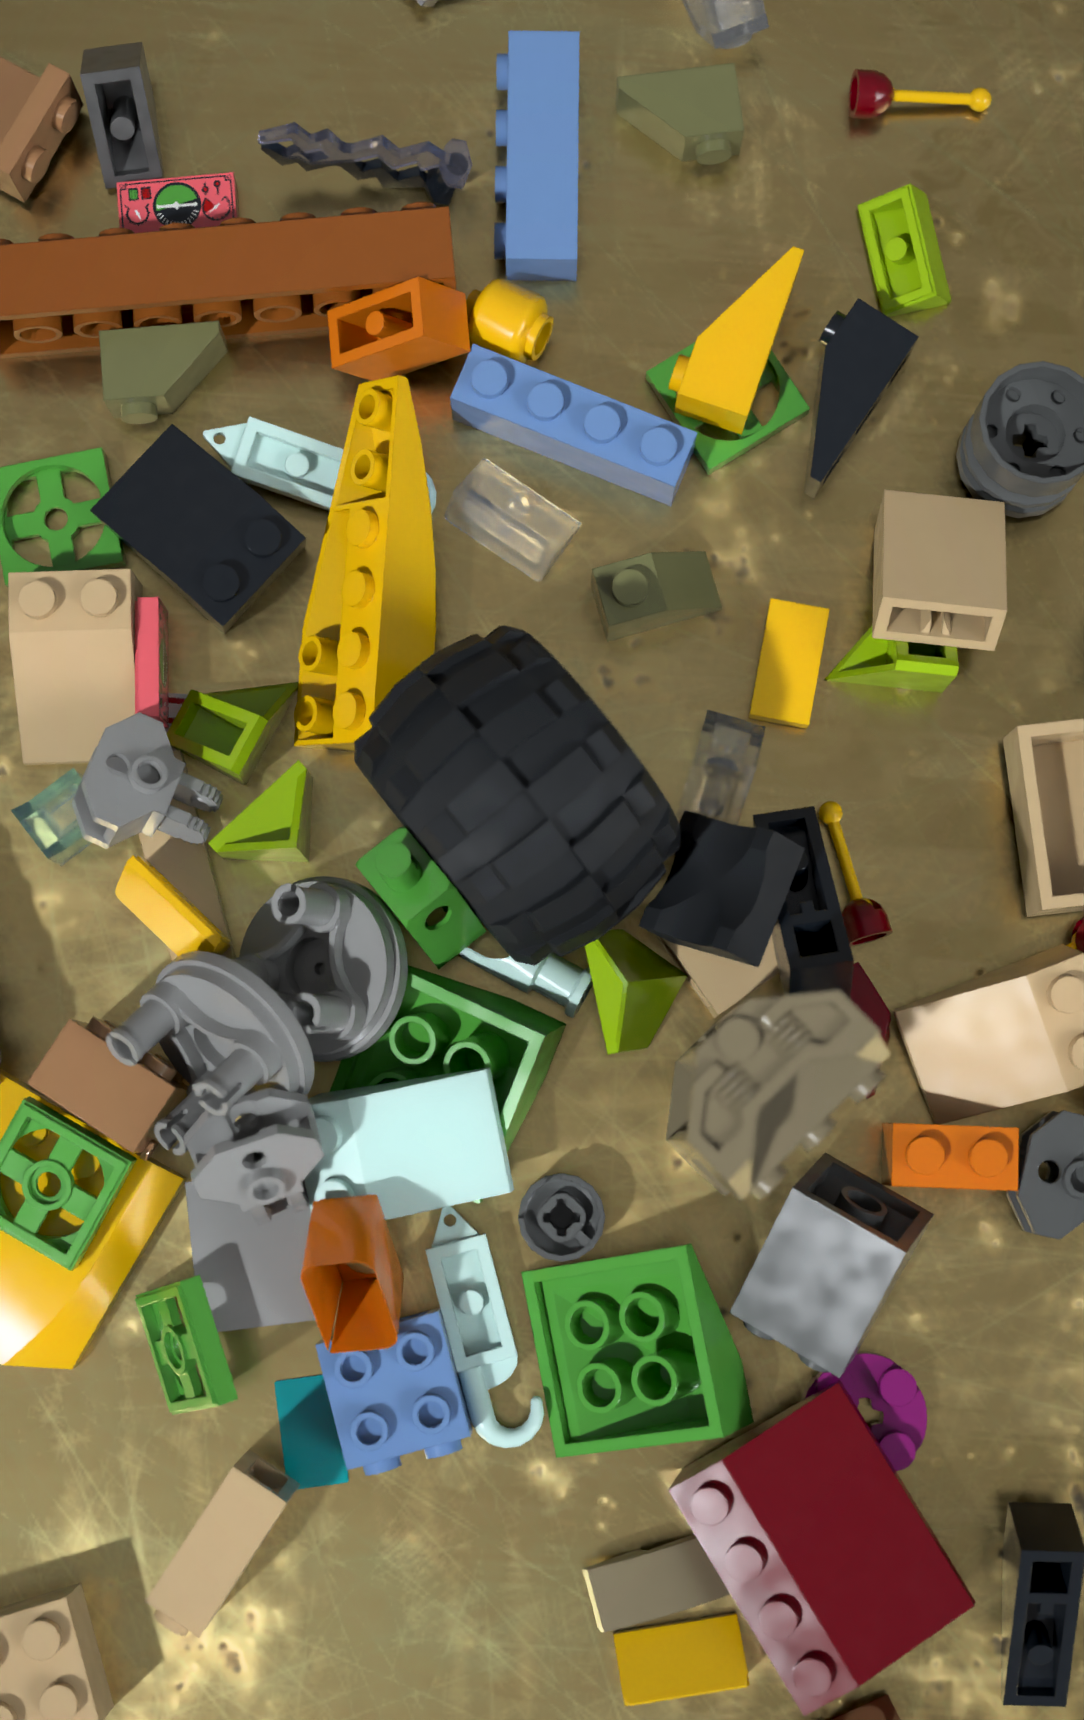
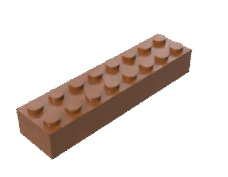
(237, 273)

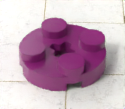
(890, 1392)

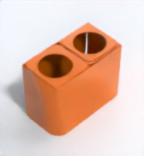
(369, 1304)

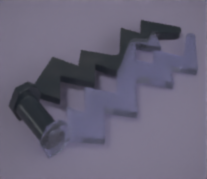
(445, 167)

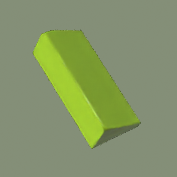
(904, 251)

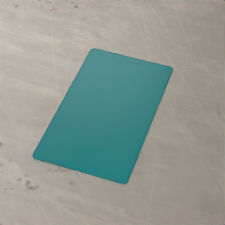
(309, 1433)

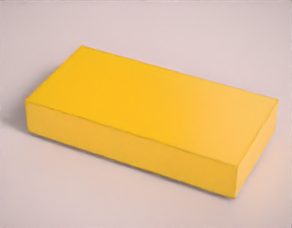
(788, 663)

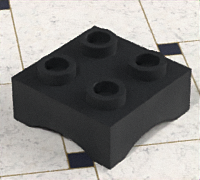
(724, 888)

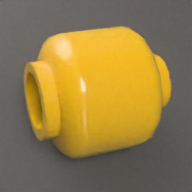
(509, 320)

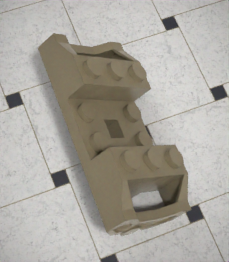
(768, 1084)

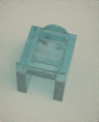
(52, 820)

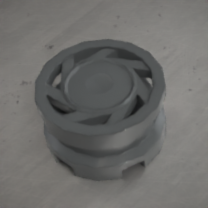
(561, 1217)

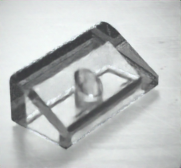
(511, 519)

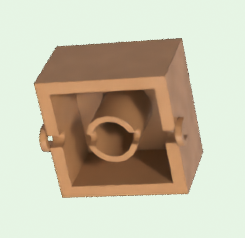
(103, 1091)

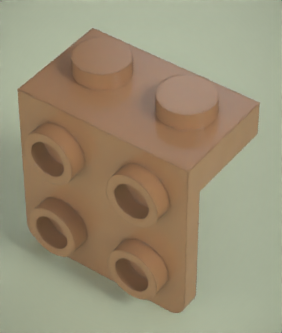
(32, 123)

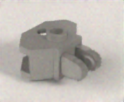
(132, 786)
(259, 1154)

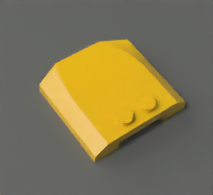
(44, 1307)

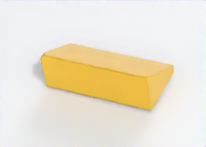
(167, 910)
(681, 1659)

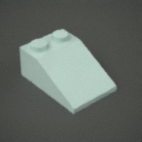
(412, 1143)

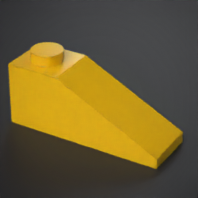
(731, 354)

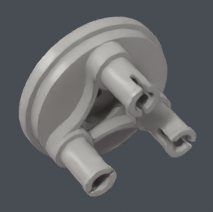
(332, 960)
(220, 1033)

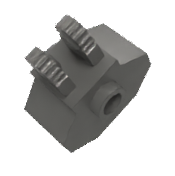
(1057, 1202)

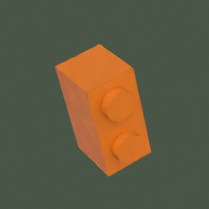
(398, 330)
(950, 1156)

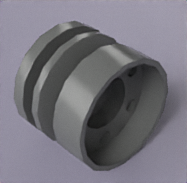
(1042, 412)

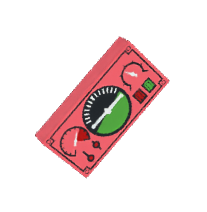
(185, 199)
(151, 659)

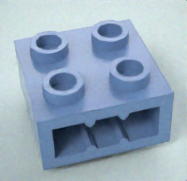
(397, 1396)

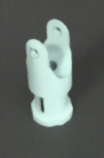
(551, 977)

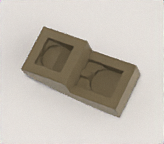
(652, 1584)

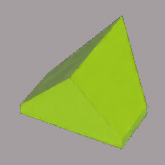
(897, 664)
(230, 726)
(274, 824)
(630, 989)

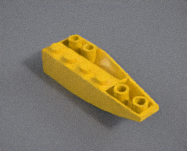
(374, 574)

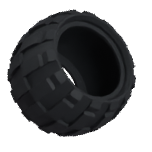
(520, 792)

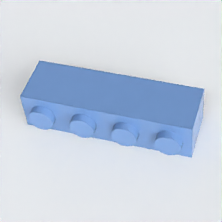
(541, 156)
(572, 424)

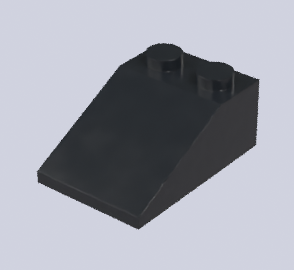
(199, 527)

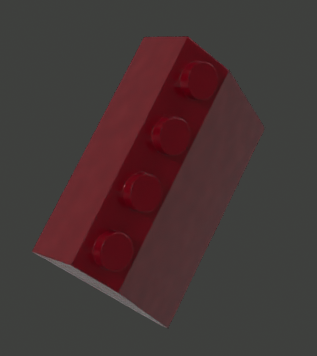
(821, 1546)

